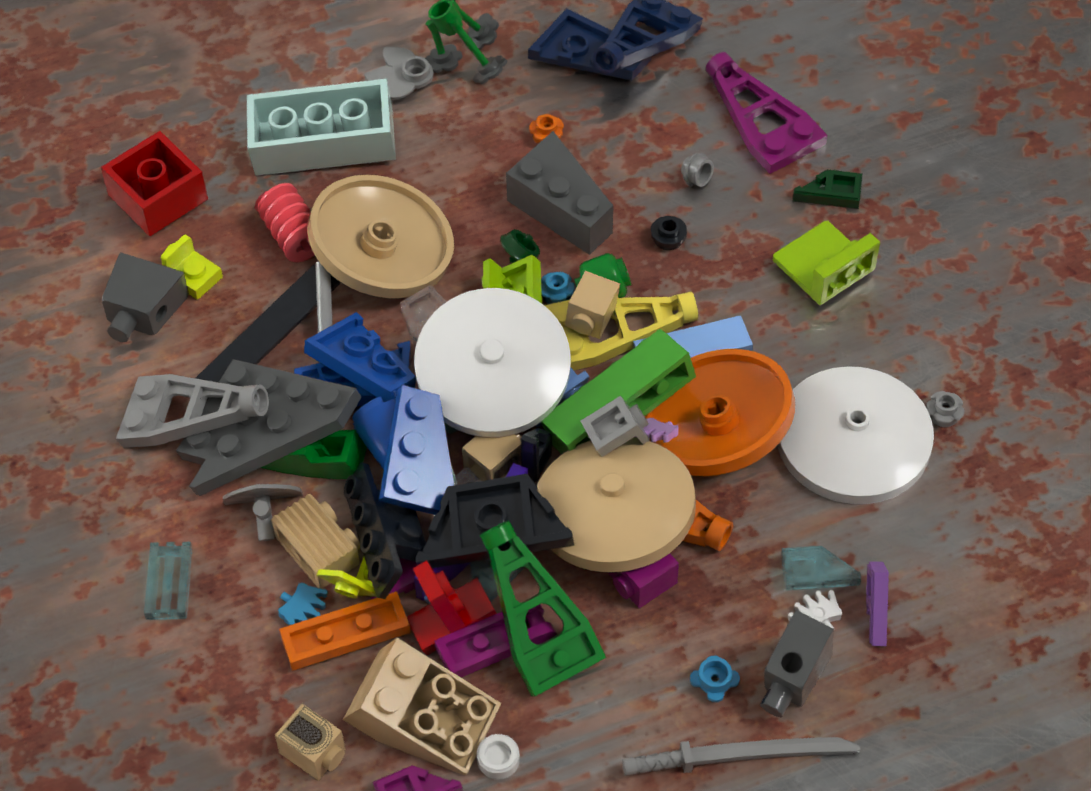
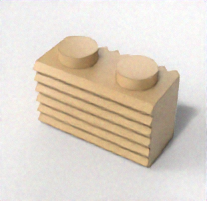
(315, 539)

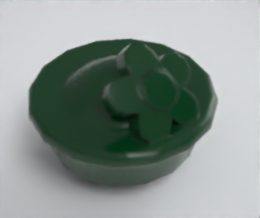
(519, 245)

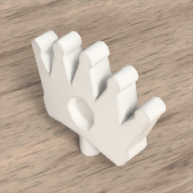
(822, 610)

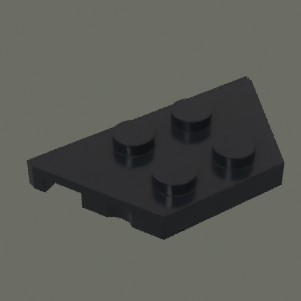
(481, 505)

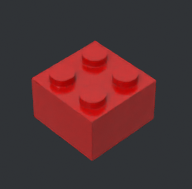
(154, 183)

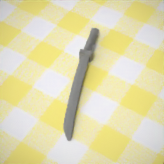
(688, 757)

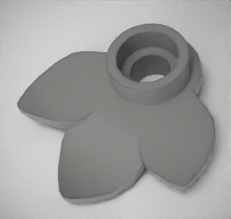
(402, 71)

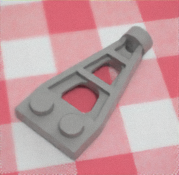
(152, 396)

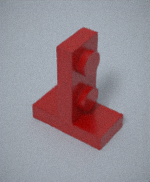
(448, 607)

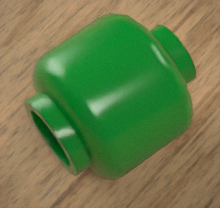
(609, 268)

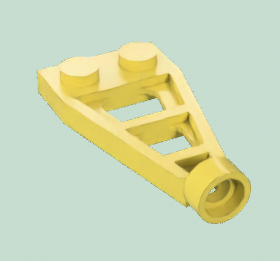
(588, 354)

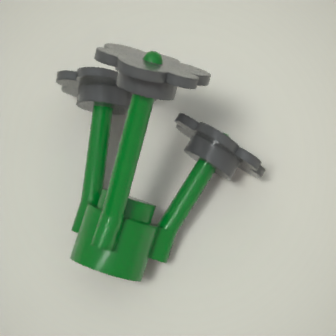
(447, 19)

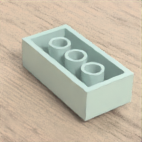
(320, 127)

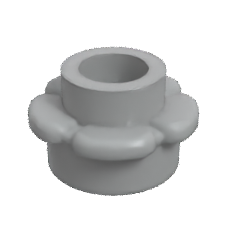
(697, 170)
(945, 416)

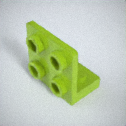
(827, 261)

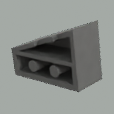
(560, 195)

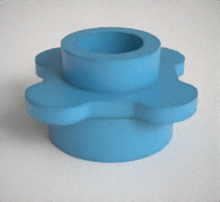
(715, 667)

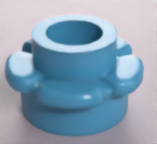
(557, 294)

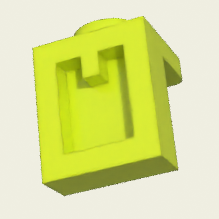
(198, 271)

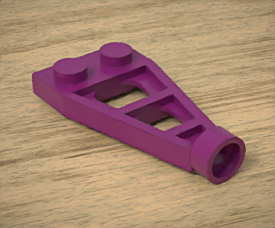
(782, 145)

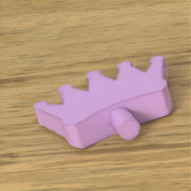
(661, 431)

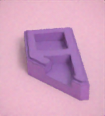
(877, 602)

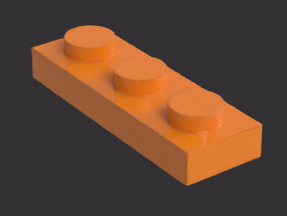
(344, 631)

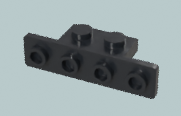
(383, 530)

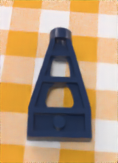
(673, 21)

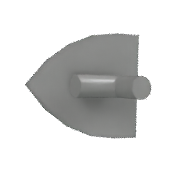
(261, 496)

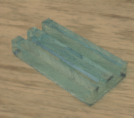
(169, 551)

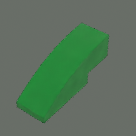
(327, 458)

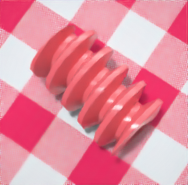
(287, 220)

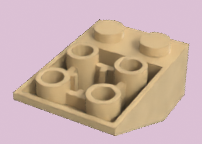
(422, 708)

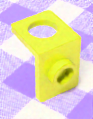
(347, 584)

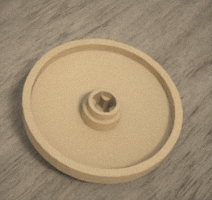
(380, 236)
(620, 505)

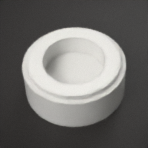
(498, 756)

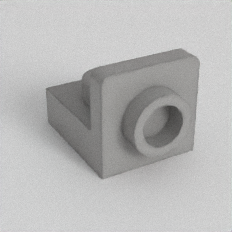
(615, 425)

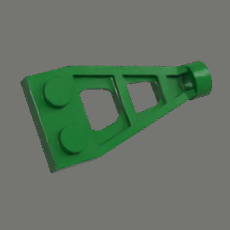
(558, 657)

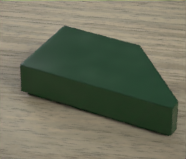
(832, 189)

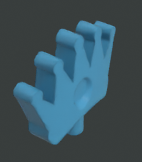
(302, 604)

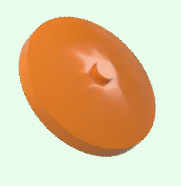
(728, 412)

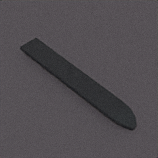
(270, 326)

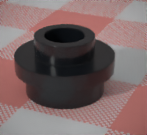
(668, 232)

